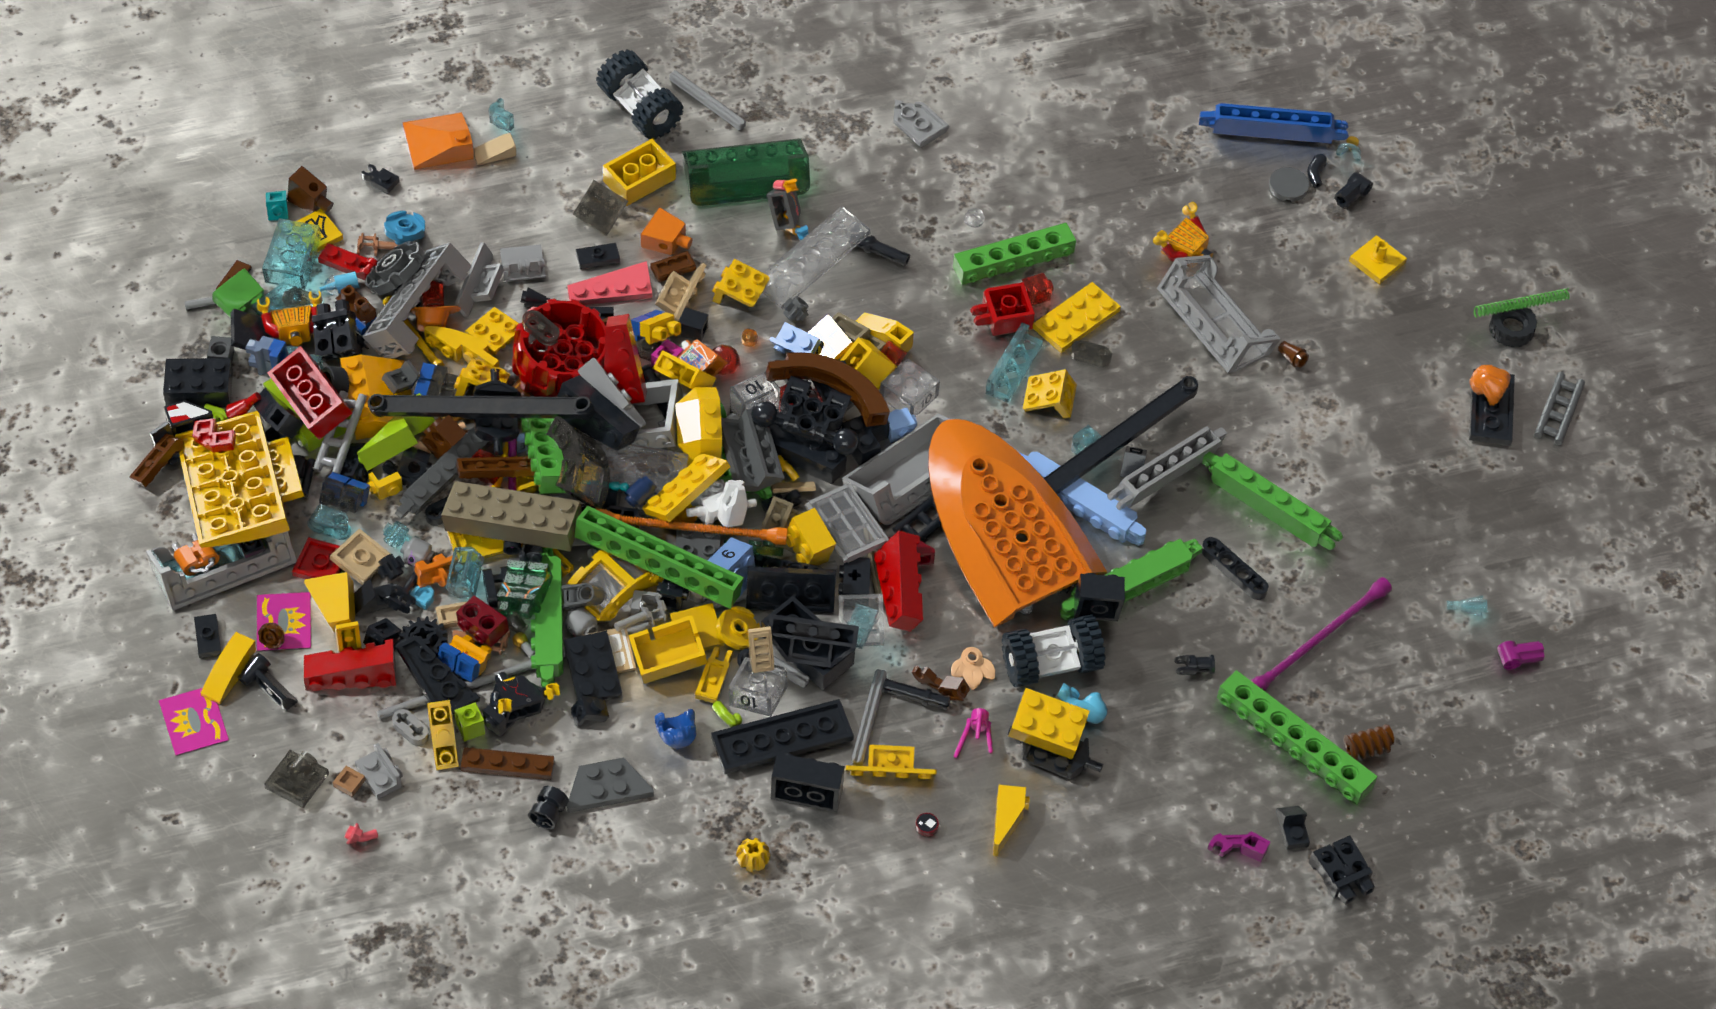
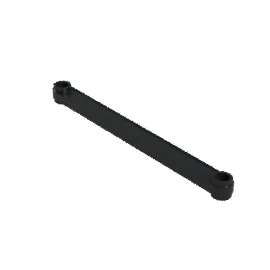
(481, 406)
(1122, 434)

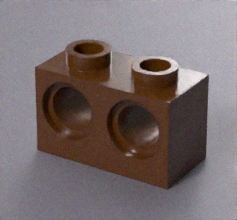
(442, 435)

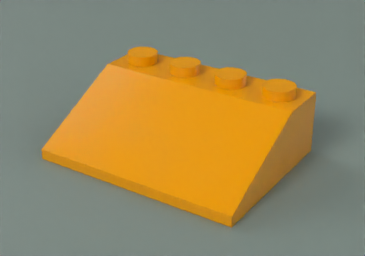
(365, 378)

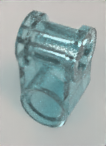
(330, 522)

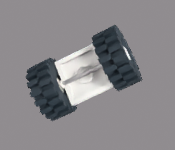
(651, 107)
(1053, 651)

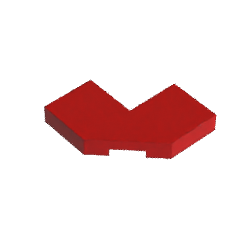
(205, 434)

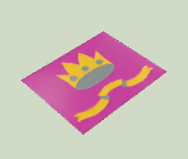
(290, 612)
(192, 721)

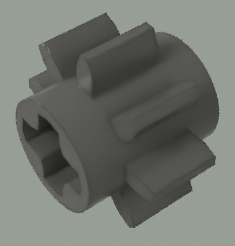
(796, 309)

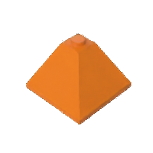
(438, 140)

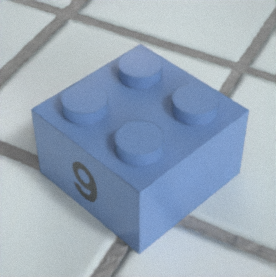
(736, 558)

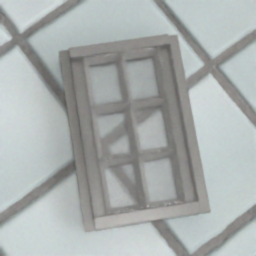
(848, 523)

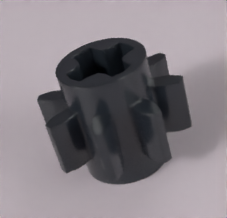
(390, 567)

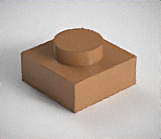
(349, 781)

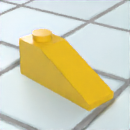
(679, 369)
(348, 636)
(1009, 813)

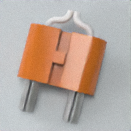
(195, 557)

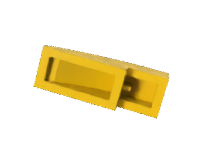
(228, 667)

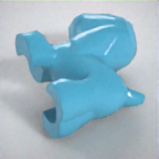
(1092, 702)

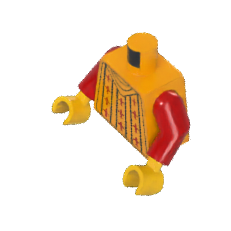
(1186, 239)
(290, 324)

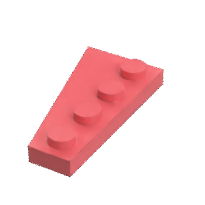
(615, 286)

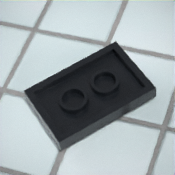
(592, 666)

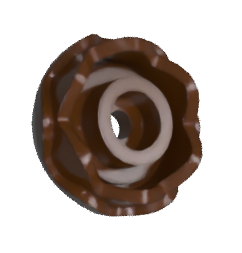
(271, 635)

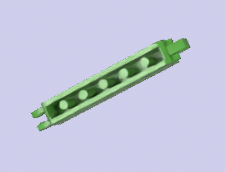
(1271, 501)
(1148, 571)
(549, 626)

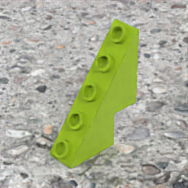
(392, 439)

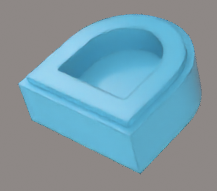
(424, 596)

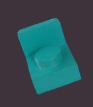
(277, 205)

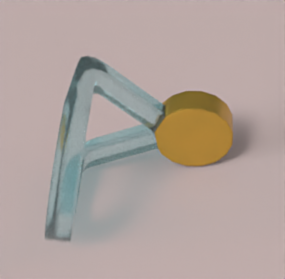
(1351, 143)

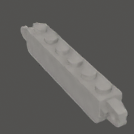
(1167, 467)

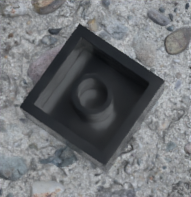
(1099, 596)

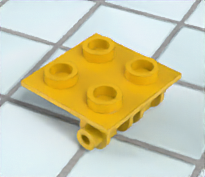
(494, 329)

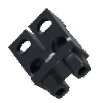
(335, 331)
(1343, 869)

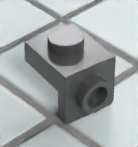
(402, 378)

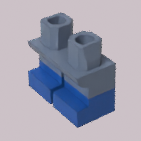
(266, 353)

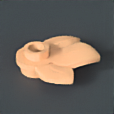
(973, 670)

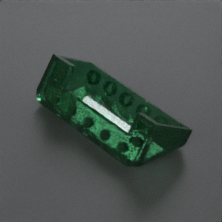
(744, 171)

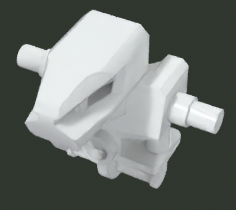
(722, 502)

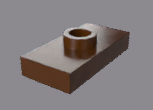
(679, 263)

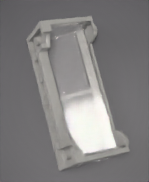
(1213, 314)

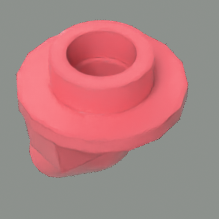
(355, 834)

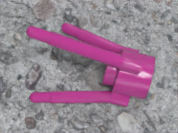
(979, 723)

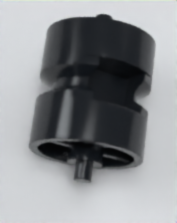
(549, 804)

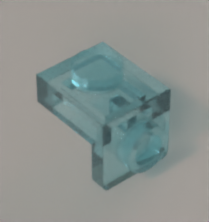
(501, 117)

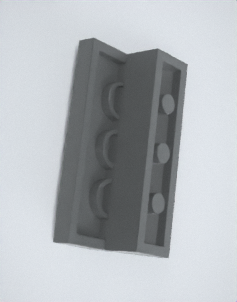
(750, 453)

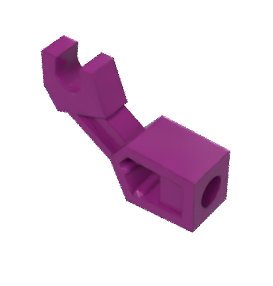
(1228, 842)

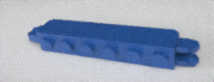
(1274, 123)

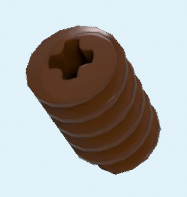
(1369, 741)

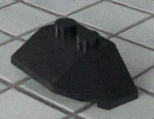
(812, 640)

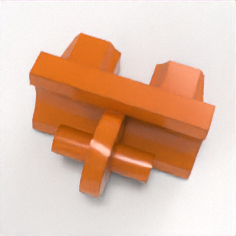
(433, 572)

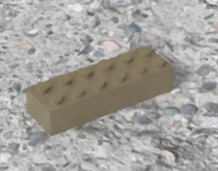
(511, 515)

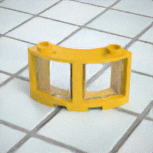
(617, 579)

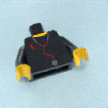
(518, 697)

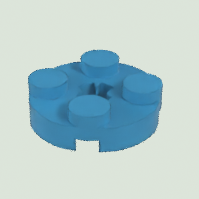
(413, 227)

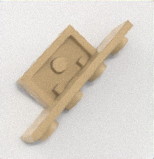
(678, 291)

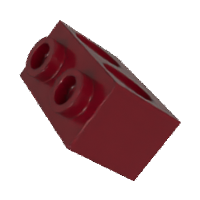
(482, 618)

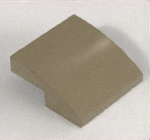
(780, 515)

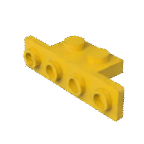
(891, 759)

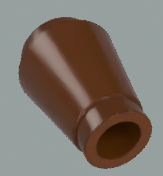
(1295, 355)

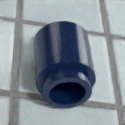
(640, 492)

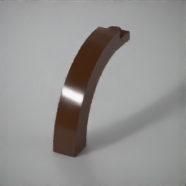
(836, 375)

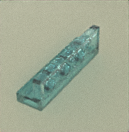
(1007, 359)

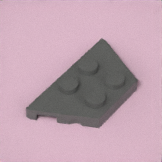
(607, 784)

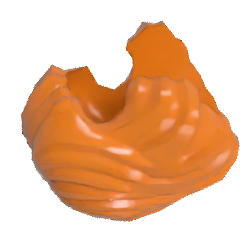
(1490, 382)

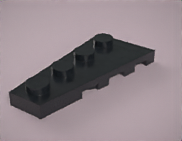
(433, 676)

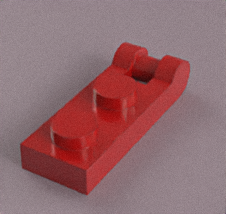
(346, 261)

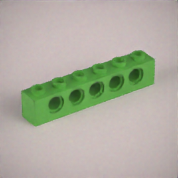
(1014, 253)
(545, 454)

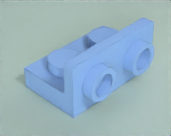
(795, 340)

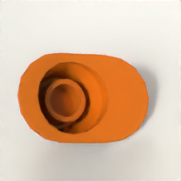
(433, 315)

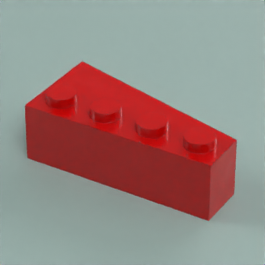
(623, 357)
(900, 580)

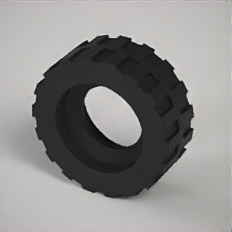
(1510, 337)

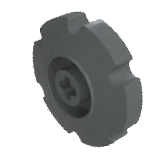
(395, 268)

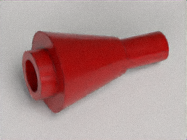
(242, 406)

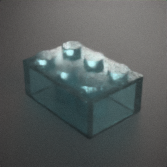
(291, 253)

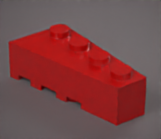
(351, 668)

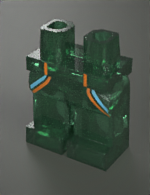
(524, 588)

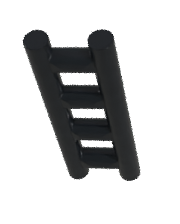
(919, 512)

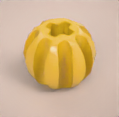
(753, 854)

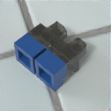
(434, 381)
(344, 493)

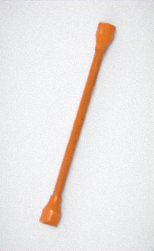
(774, 535)

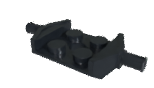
(492, 429)
(1061, 765)

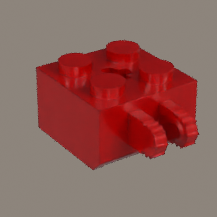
(1004, 309)

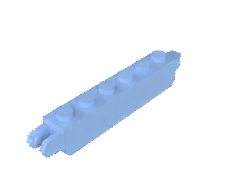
(1094, 505)

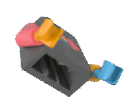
(786, 207)

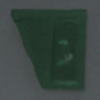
(764, 548)

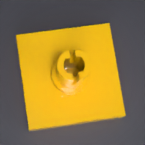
(1377, 259)

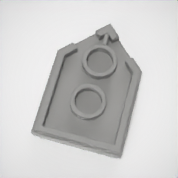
(918, 122)

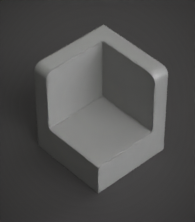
(649, 599)

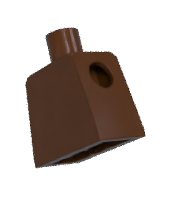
(308, 192)

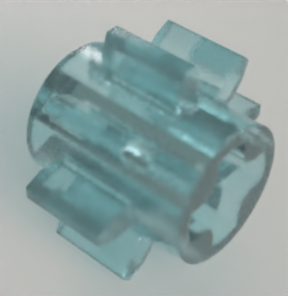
(395, 534)

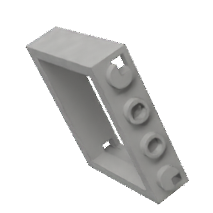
(660, 392)

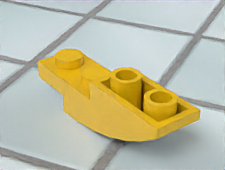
(458, 344)

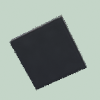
(245, 327)

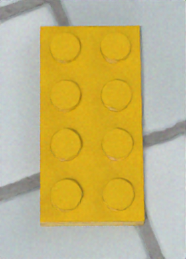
(1076, 317)
(685, 487)

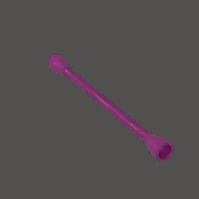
(1377, 590)

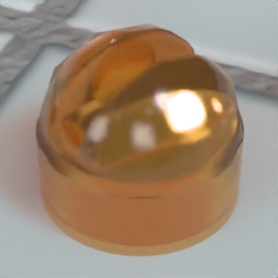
(753, 337)

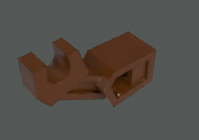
(951, 686)

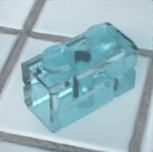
(464, 572)

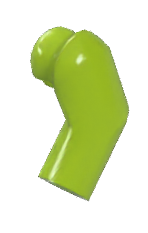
(218, 413)

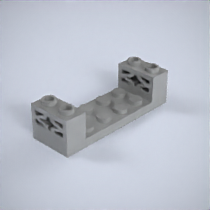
(388, 332)

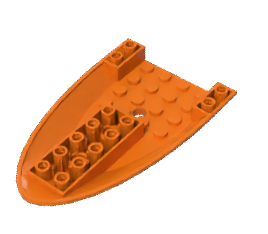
(983, 535)

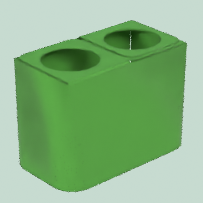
(238, 293)

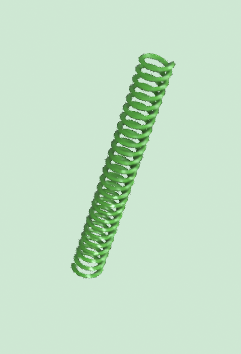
(1483, 311)

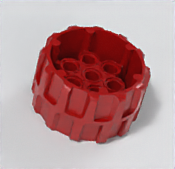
(573, 321)

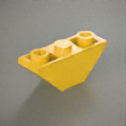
(442, 734)

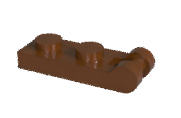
(156, 459)

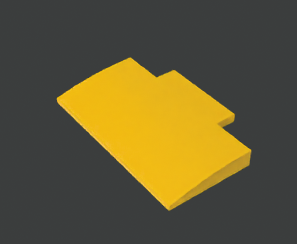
(241, 490)

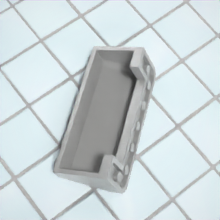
(897, 476)

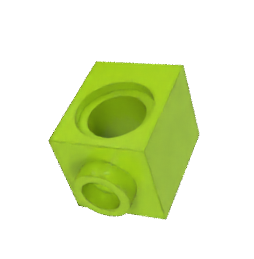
(469, 722)

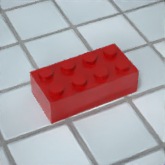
(310, 392)

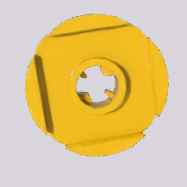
(726, 627)

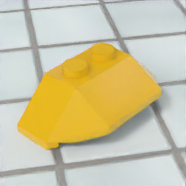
(699, 423)

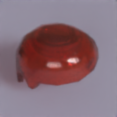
(730, 355)

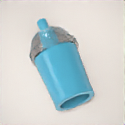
(335, 283)

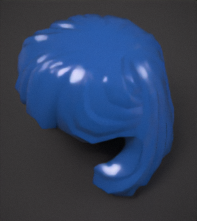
(677, 731)

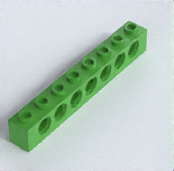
(658, 557)
(1293, 726)

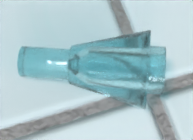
(1472, 605)

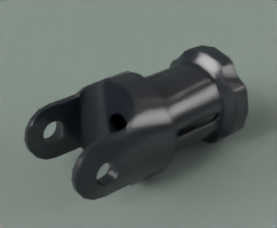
(1195, 664)

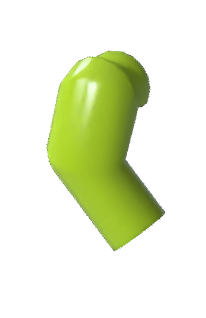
(725, 715)

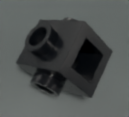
(671, 590)

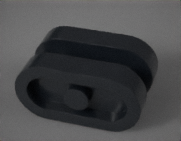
(489, 580)

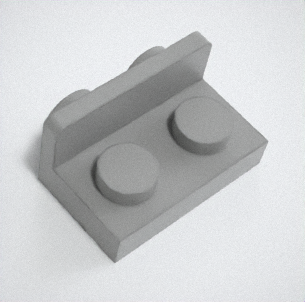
(380, 772)

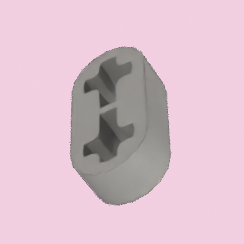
(407, 730)

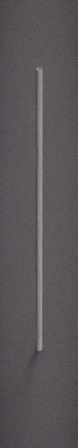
(526, 666)

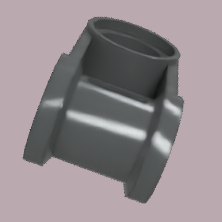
(578, 595)

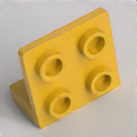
(1051, 390)

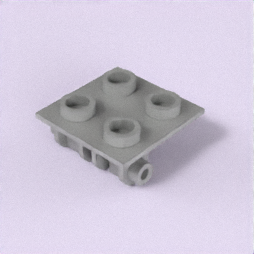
(522, 263)

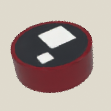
(926, 824)

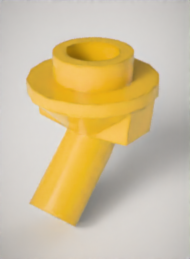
(788, 469)

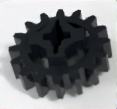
(429, 632)

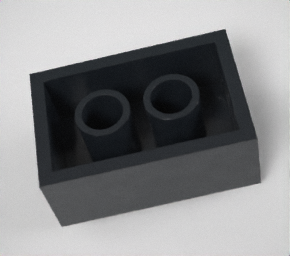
(198, 381)
(807, 782)

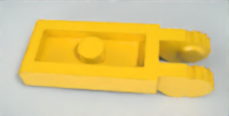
(713, 676)

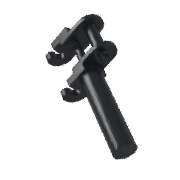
(404, 594)

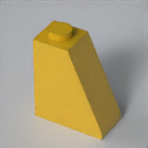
(334, 597)

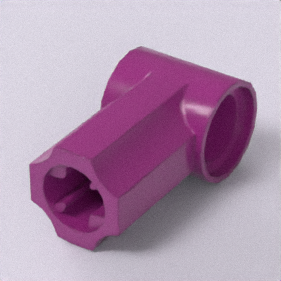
(1514, 654)

